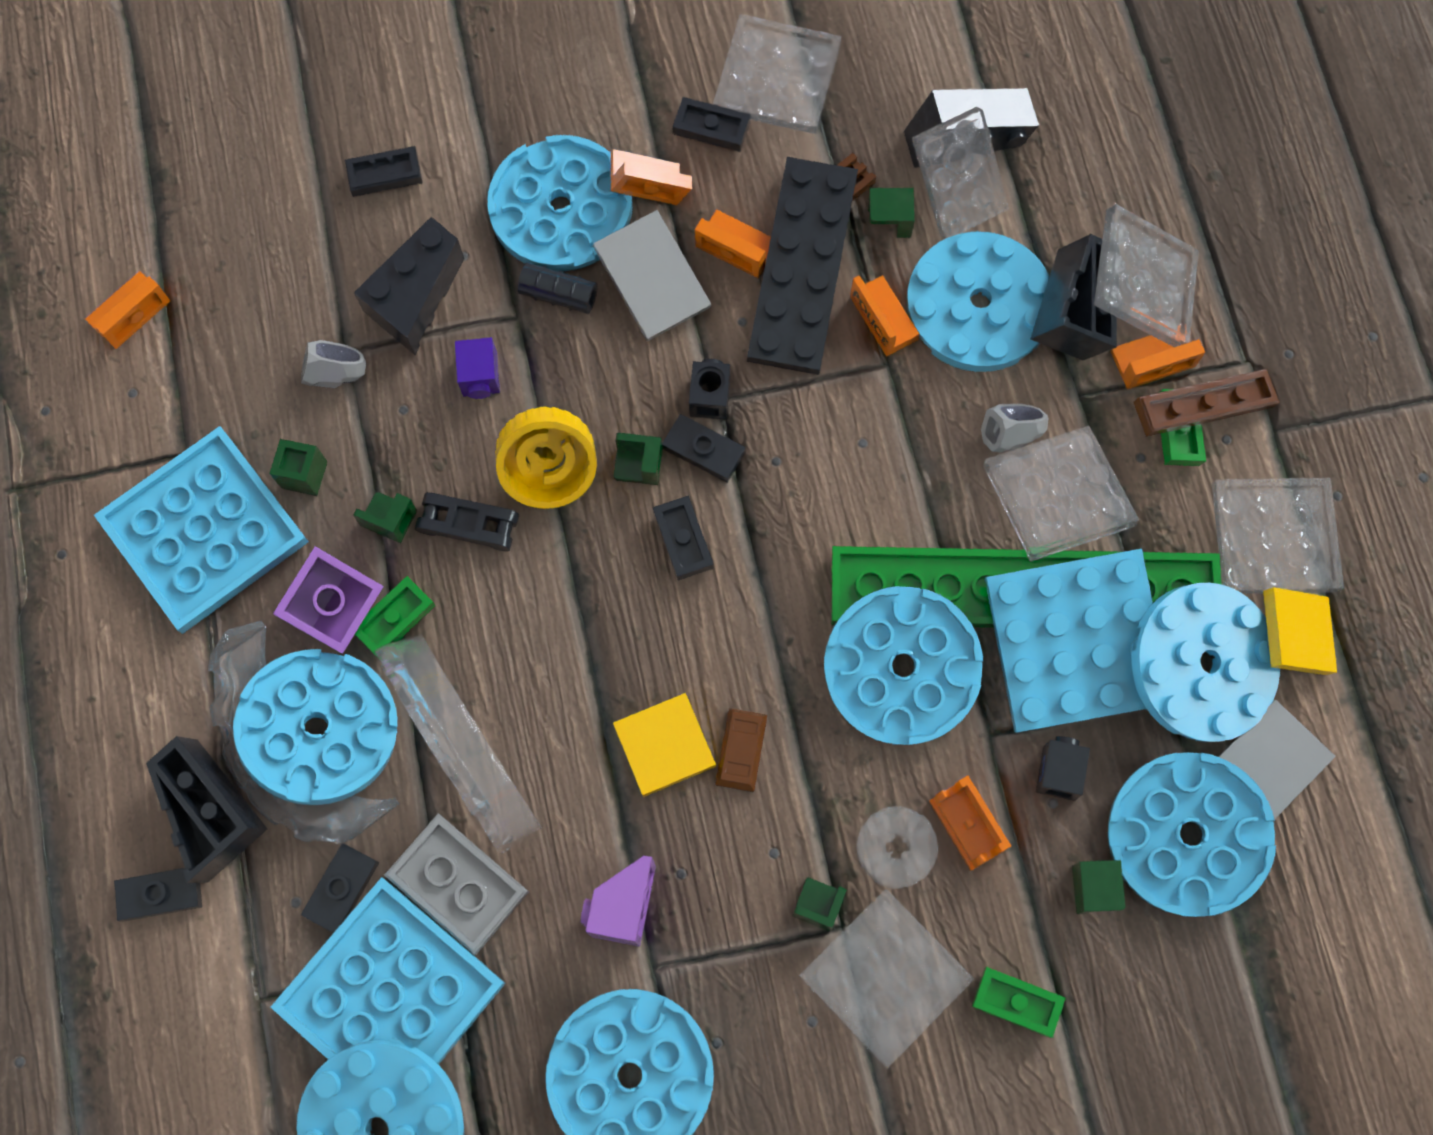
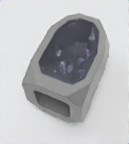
(331, 364)
(1012, 426)

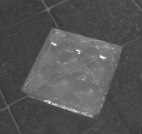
(778, 73)
(1146, 277)
(1060, 493)
(1277, 535)
(886, 978)

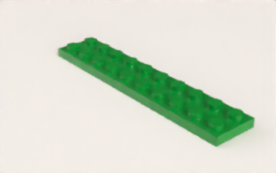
(962, 573)

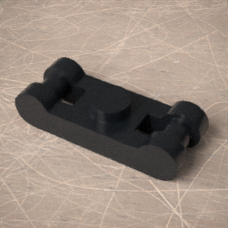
(467, 521)

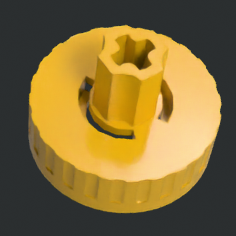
(539, 437)

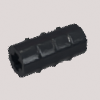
(557, 288)

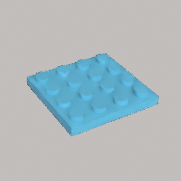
(200, 529)
(1070, 638)
(388, 978)

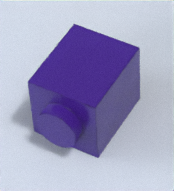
(477, 367)

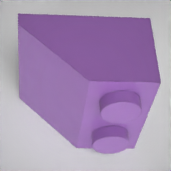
(328, 600)
(621, 904)

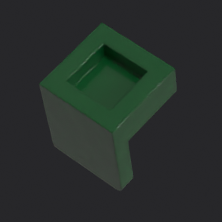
(893, 207)
(638, 458)
(298, 467)
(387, 516)
(1098, 886)
(819, 904)

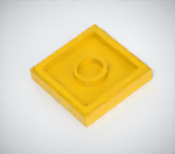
(1299, 631)
(664, 744)

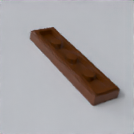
(1206, 402)

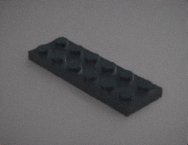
(802, 266)

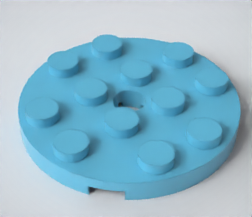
(536, 176)
(957, 329)
(1169, 667)
(944, 671)
(307, 765)
(1234, 824)
(624, 1030)
(380, 1082)

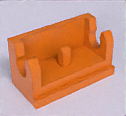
(969, 823)

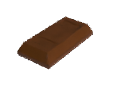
(741, 750)

